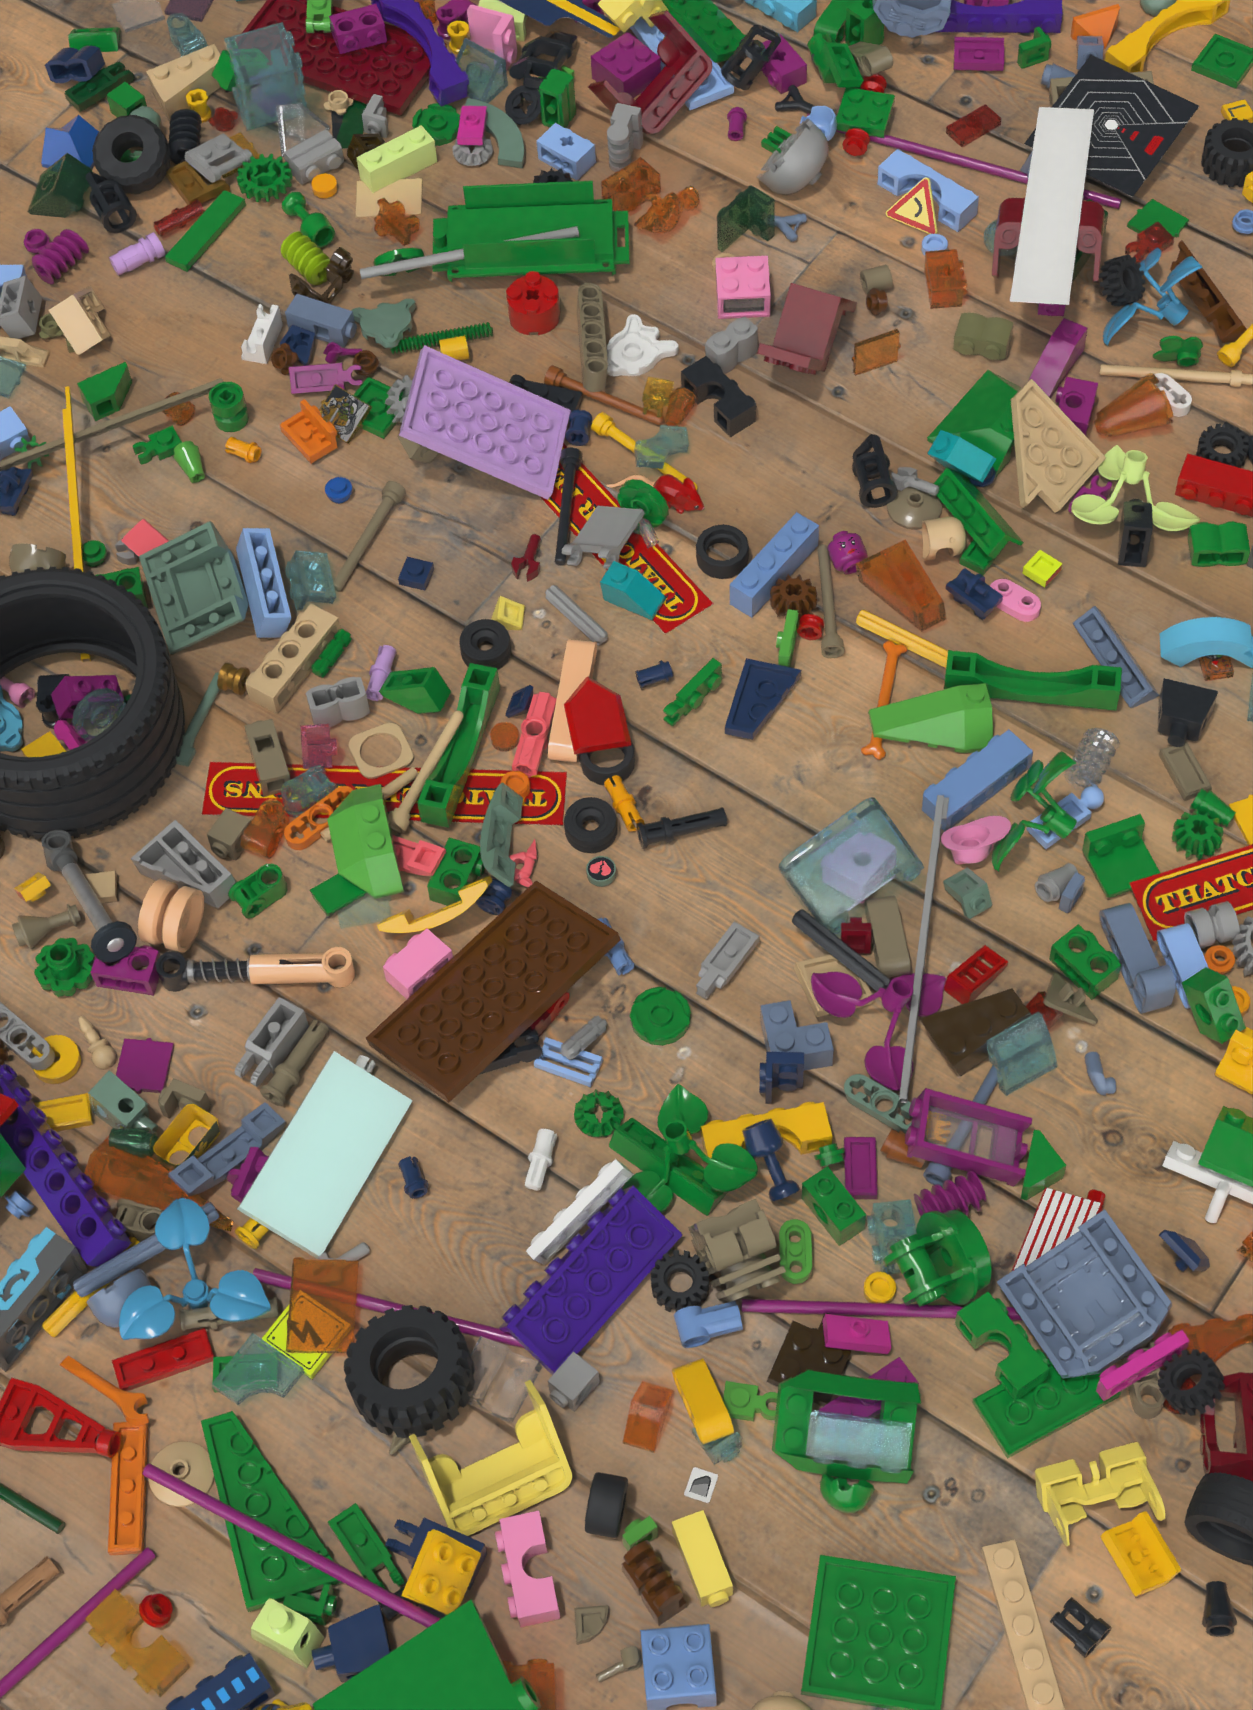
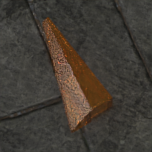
(139, 1180)

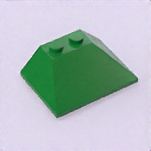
(984, 418)

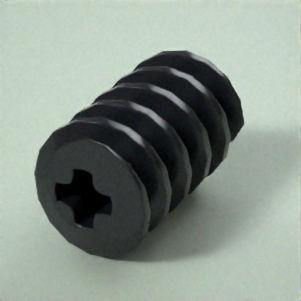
(184, 133)

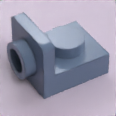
(1088, 46)

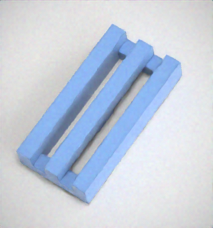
(550, 1044)

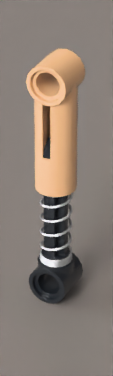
(260, 969)

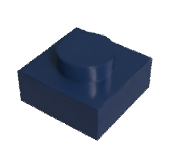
(416, 573)

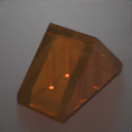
(647, 1416)

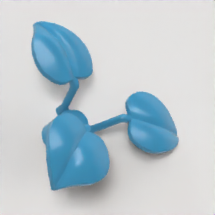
(1168, 305)
(150, 1314)

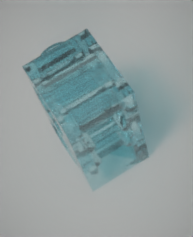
(886, 1236)

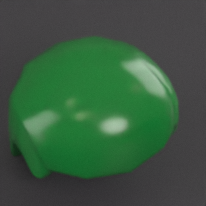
(844, 1496)

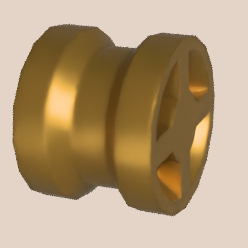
(233, 678)

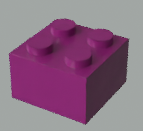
(626, 65)

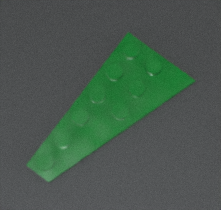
(252, 1488)

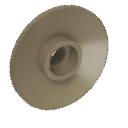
(911, 514)

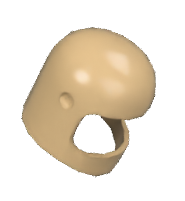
(940, 534)

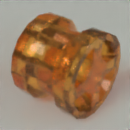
(181, 413)

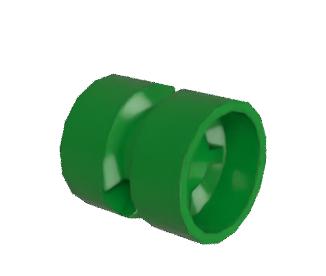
(228, 406)

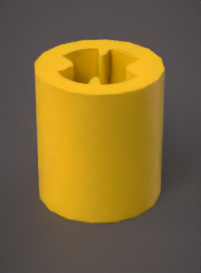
(455, 347)

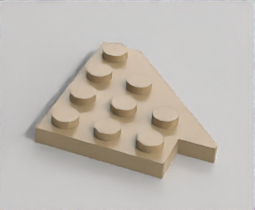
(1049, 449)

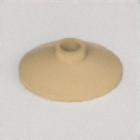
(197, 1471)

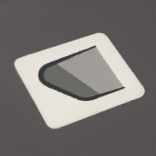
(701, 1485)

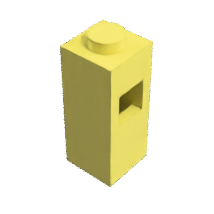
(702, 1559)

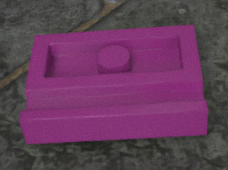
(979, 53)

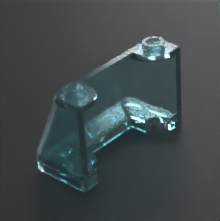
(848, 863)

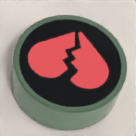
(601, 871)

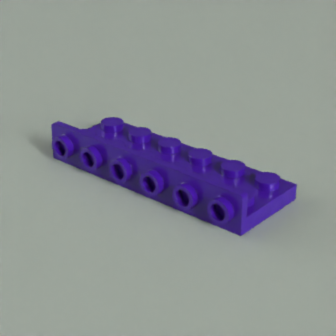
(590, 1279)

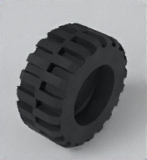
(425, 1404)

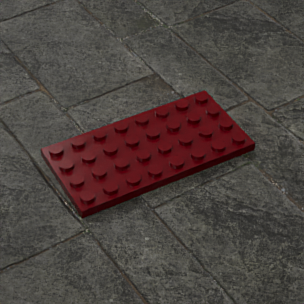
(385, 69)

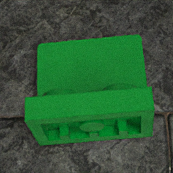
(1119, 855)

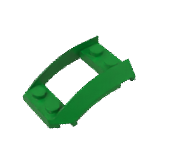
(794, 1411)

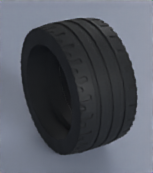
(1223, 1515)

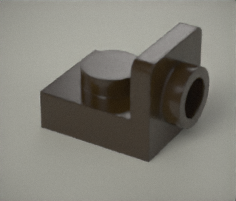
(361, 144)

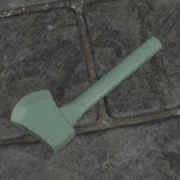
(187, 751)

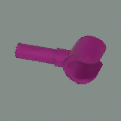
(333, 351)

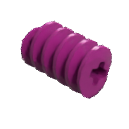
(59, 255)
(952, 1196)

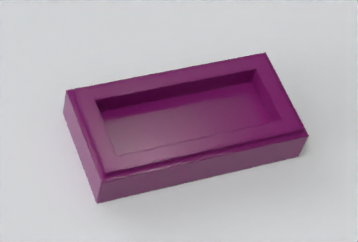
(860, 1167)

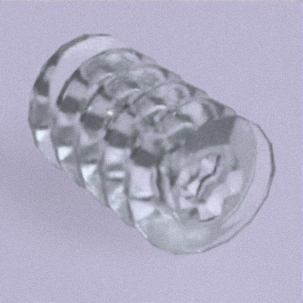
(1092, 758)

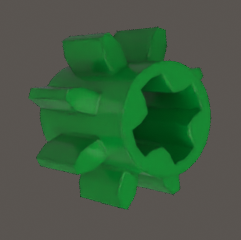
(32, 444)

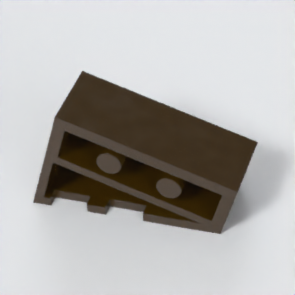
(966, 1028)

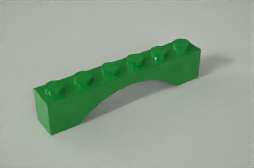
(1085, 687)
(446, 783)

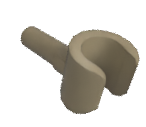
(630, 1661)

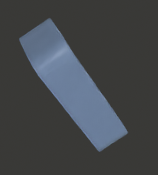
(1148, 983)

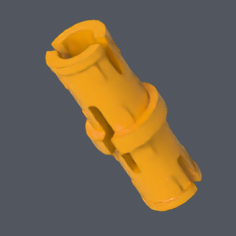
(623, 802)

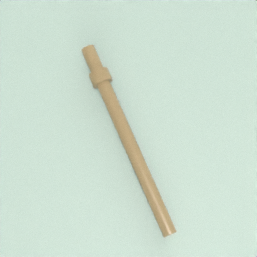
(1234, 378)

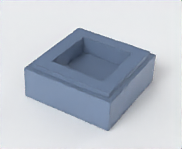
(1072, 893)

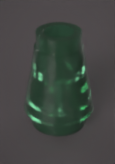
(134, 1141)

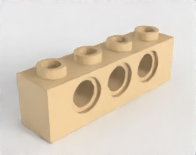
(291, 672)

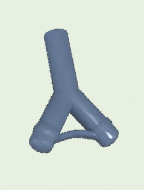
(784, 223)

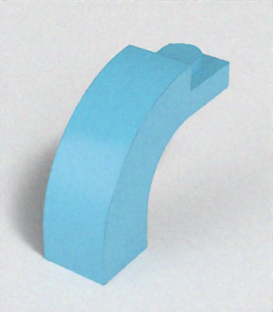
(1207, 637)

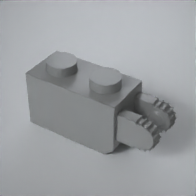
(272, 1040)

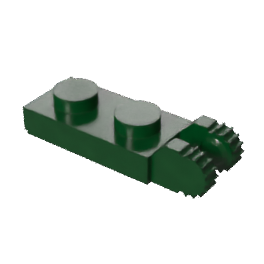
(104, 81)

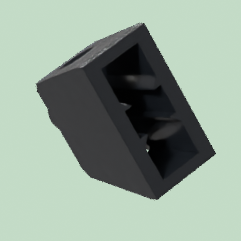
(1136, 521)
(1184, 711)

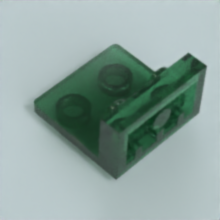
(747, 211)

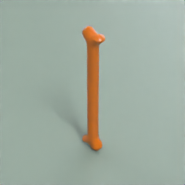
(893, 652)

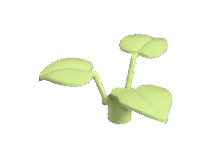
(1131, 469)

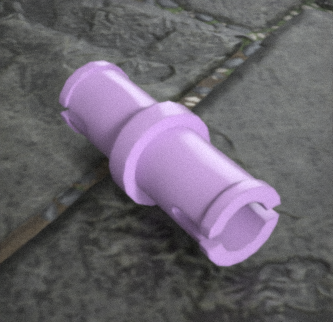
(380, 671)

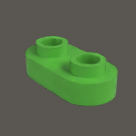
(795, 1252)

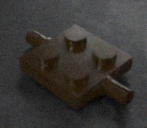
(804, 1350)

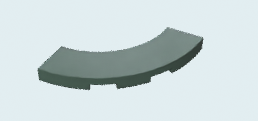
(506, 134)

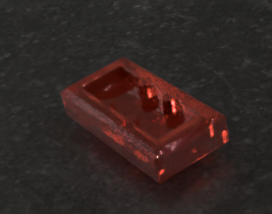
(973, 125)

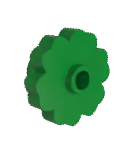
(64, 967)

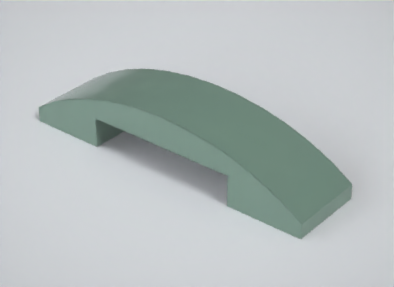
(496, 833)

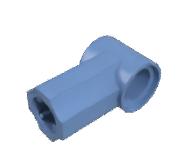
(699, 1324)

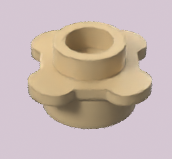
(338, 102)

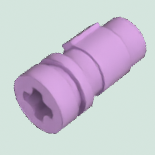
(137, 254)

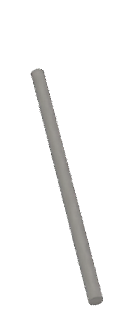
(451, 256)

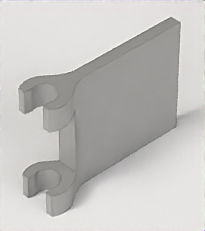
(604, 534)

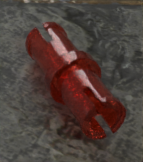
(178, 218)

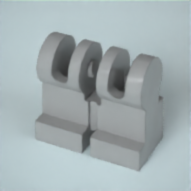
(624, 135)

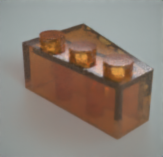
(903, 584)

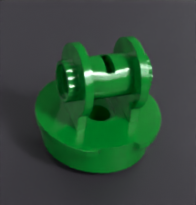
(942, 1259)

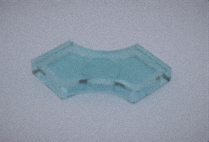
(654, 451)

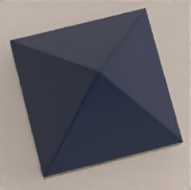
(520, 702)

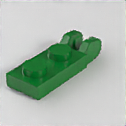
(363, 1545)

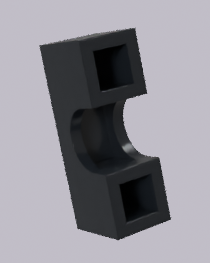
(707, 381)

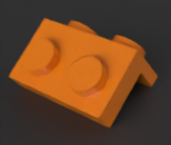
(310, 432)

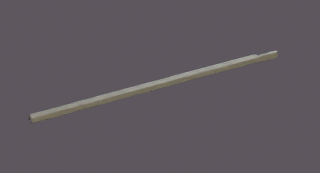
(110, 425)

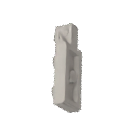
(725, 959)

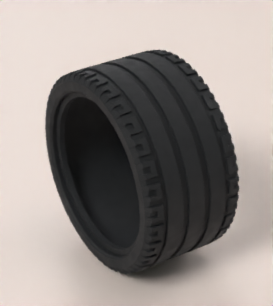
(126, 763)

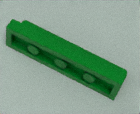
(975, 512)

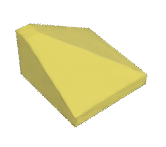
(509, 613)

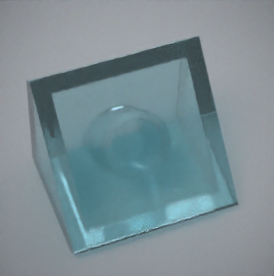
(484, 69)

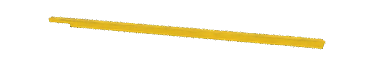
(73, 489)

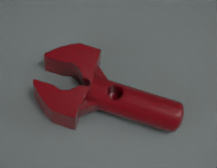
(528, 560)

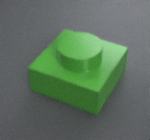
(639, 1531)

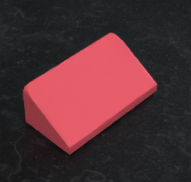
(143, 538)

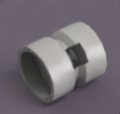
(1215, 924)

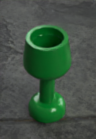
(313, 225)

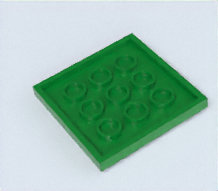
(878, 1635)

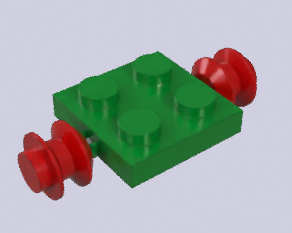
(864, 113)

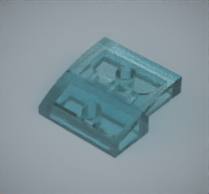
(1022, 1053)

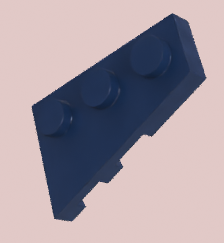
(758, 696)

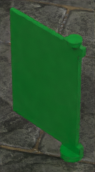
(438, 1669)

